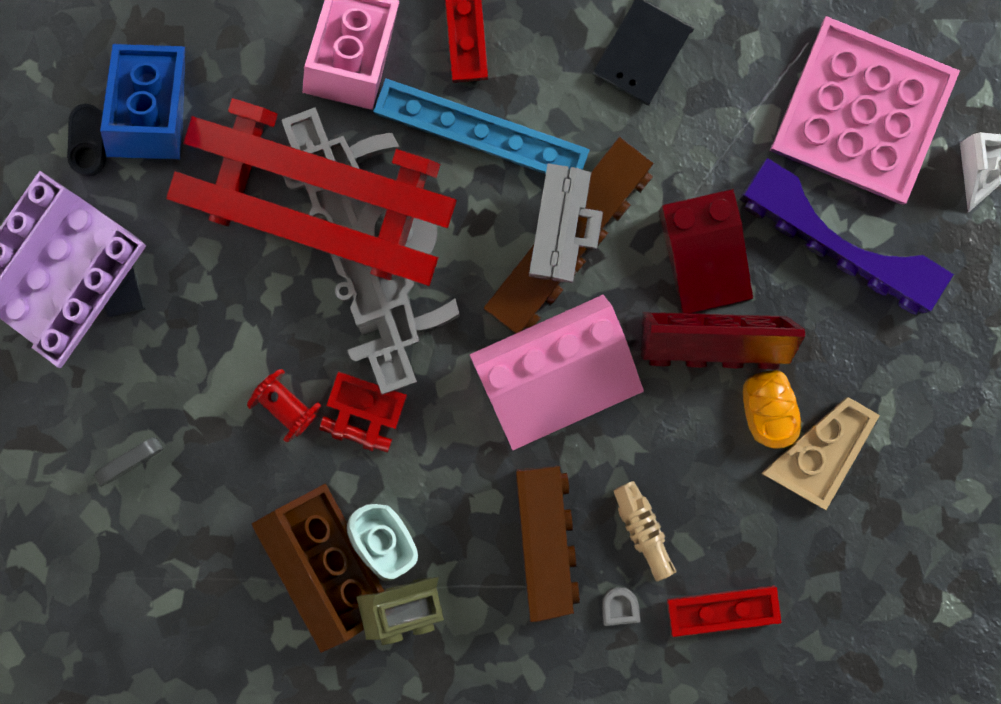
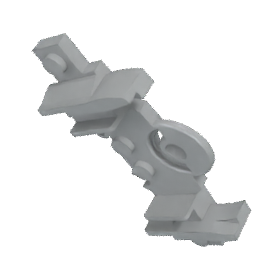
(377, 301)

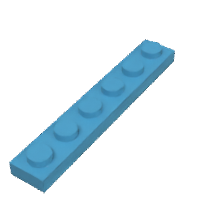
(476, 129)

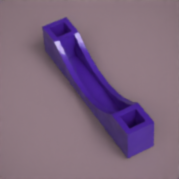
(781, 198)

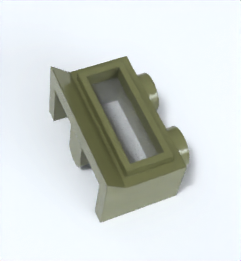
(401, 610)

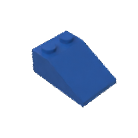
(144, 102)

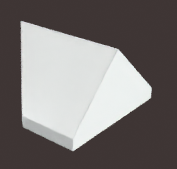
(980, 166)

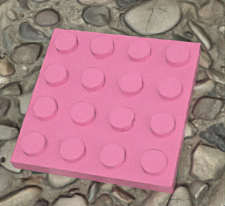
(865, 110)

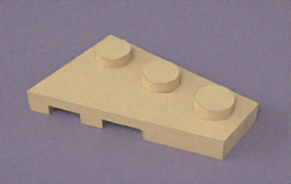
(824, 454)

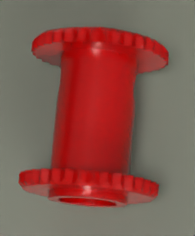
(287, 408)

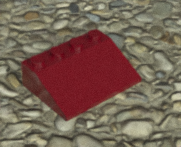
(719, 338)

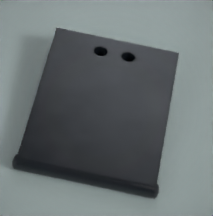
(642, 50)

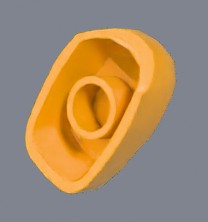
(771, 409)

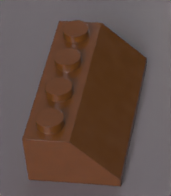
(545, 542)
(318, 565)

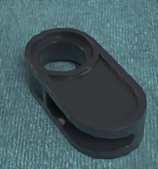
(83, 134)

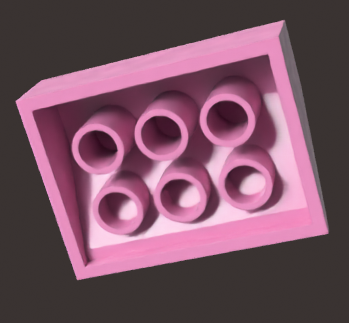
(558, 371)

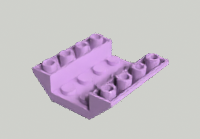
(59, 266)

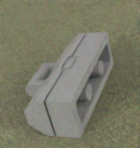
(555, 239)

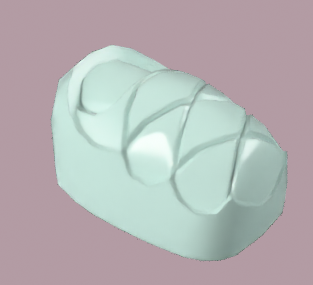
(382, 541)

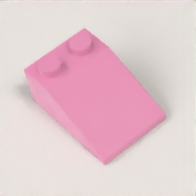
(350, 50)

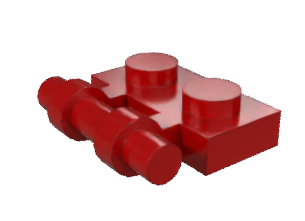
(366, 401)

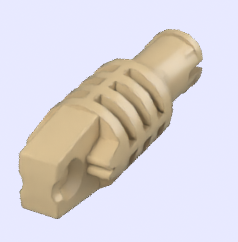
(644, 529)

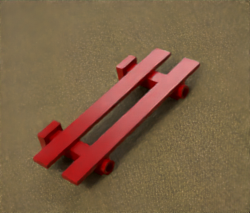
(245, 148)

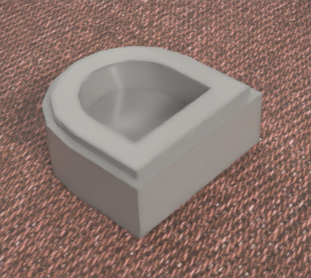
(620, 607)

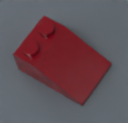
(707, 251)

